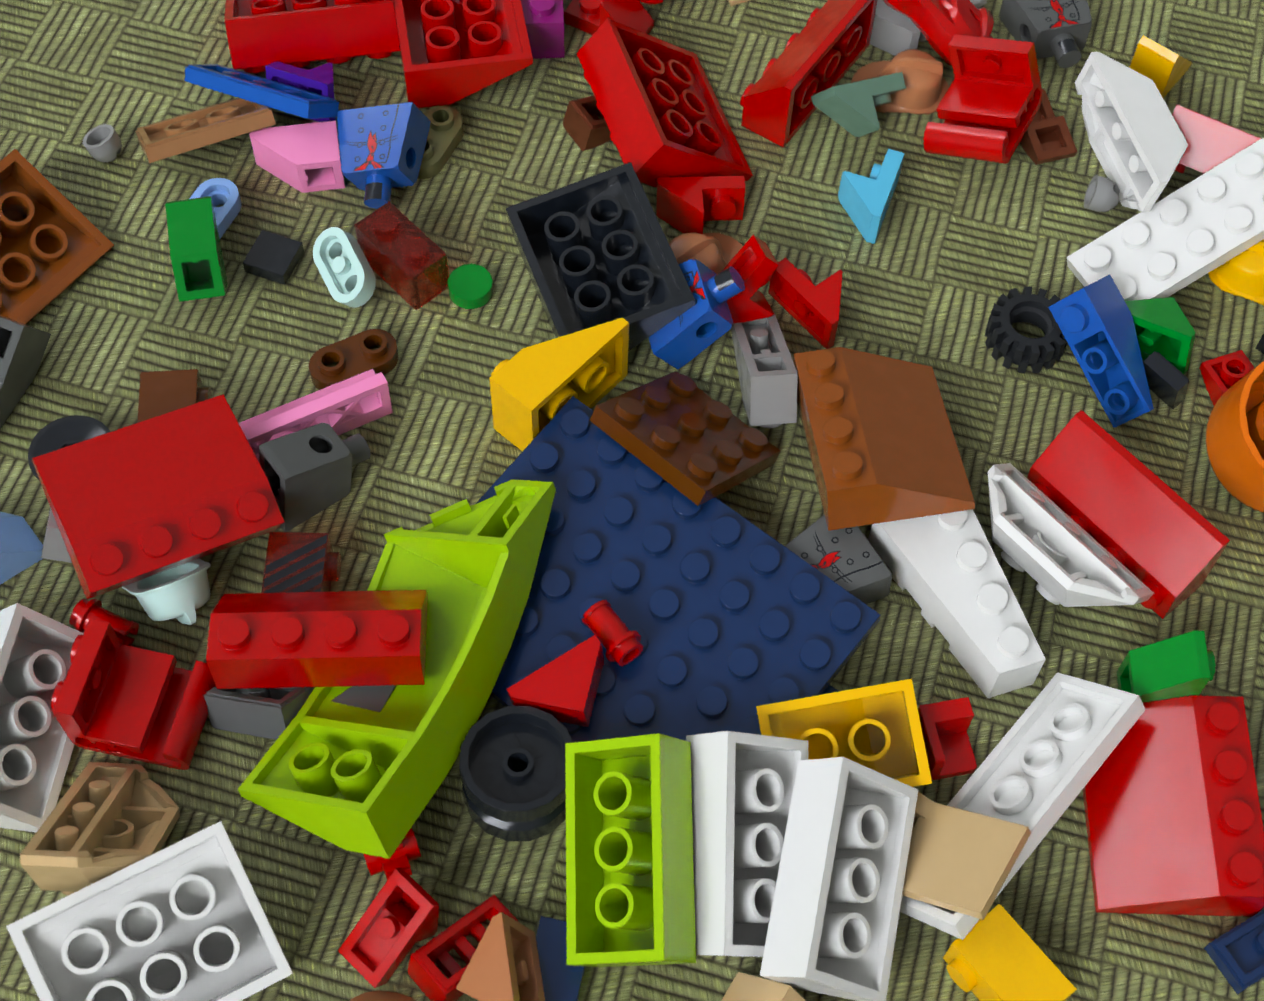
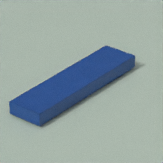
(262, 91)

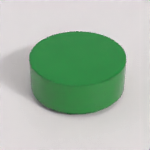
(470, 286)

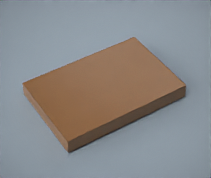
(202, 128)

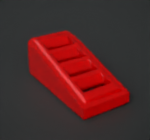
(422, 961)

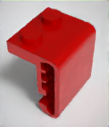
(988, 101)
(131, 700)

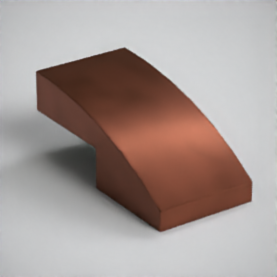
(1048, 136)

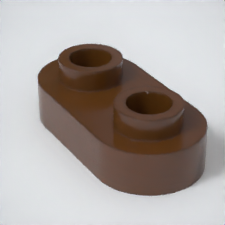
(354, 357)

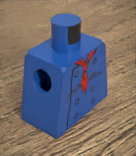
(382, 148)
(704, 322)

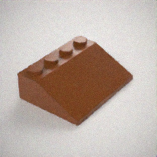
(41, 241)
(878, 438)

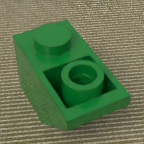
(195, 249)
(1168, 668)

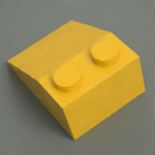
(546, 375)
(864, 724)

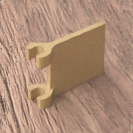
(960, 857)

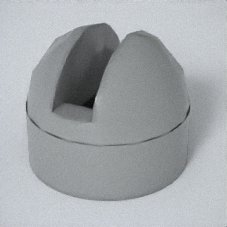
(103, 143)
(1101, 194)

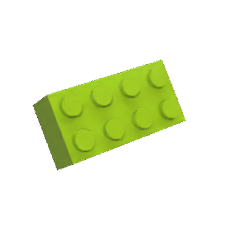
(629, 852)

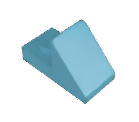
(869, 198)

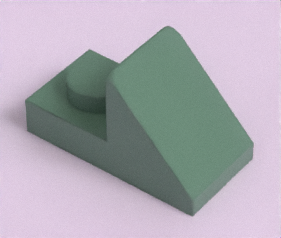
(855, 103)

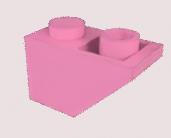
(301, 155)

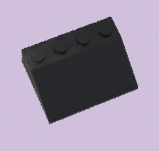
(600, 256)

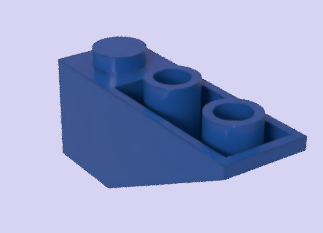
(1106, 347)

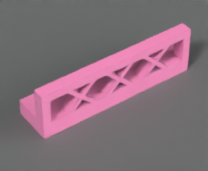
(340, 405)

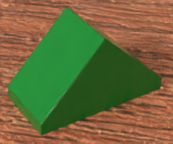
(1163, 329)

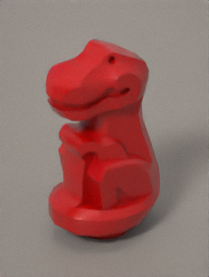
(943, 19)

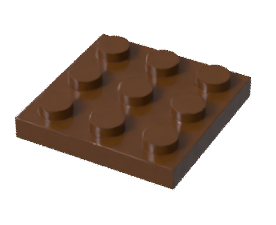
(685, 436)

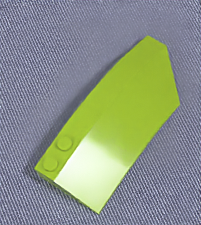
(371, 773)

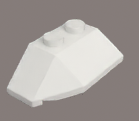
(1129, 129)
(1054, 548)

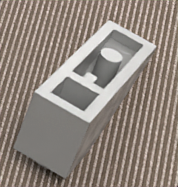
(765, 373)

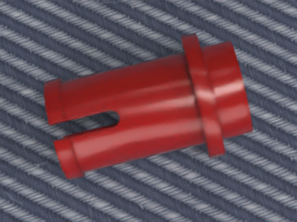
(93, 609)
(614, 635)

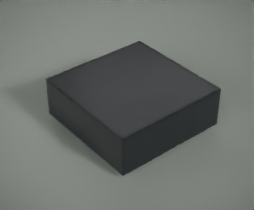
(273, 257)
(1165, 380)

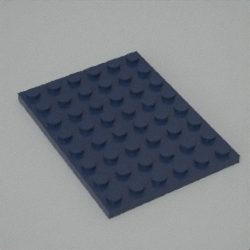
(715, 598)

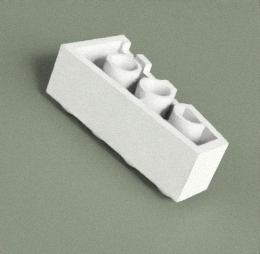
(964, 594)

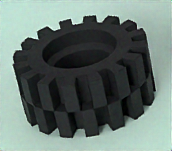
(1018, 348)

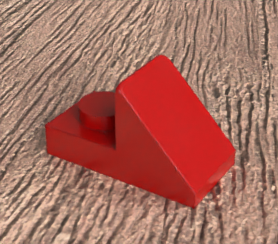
(591, 14)
(692, 200)
(756, 267)
(810, 305)
(390, 928)

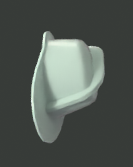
(174, 592)

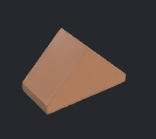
(504, 964)

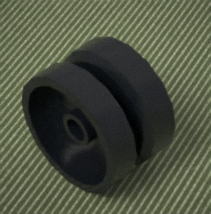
(515, 773)

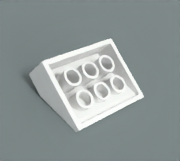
(156, 932)

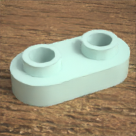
(348, 275)

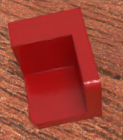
(946, 737)

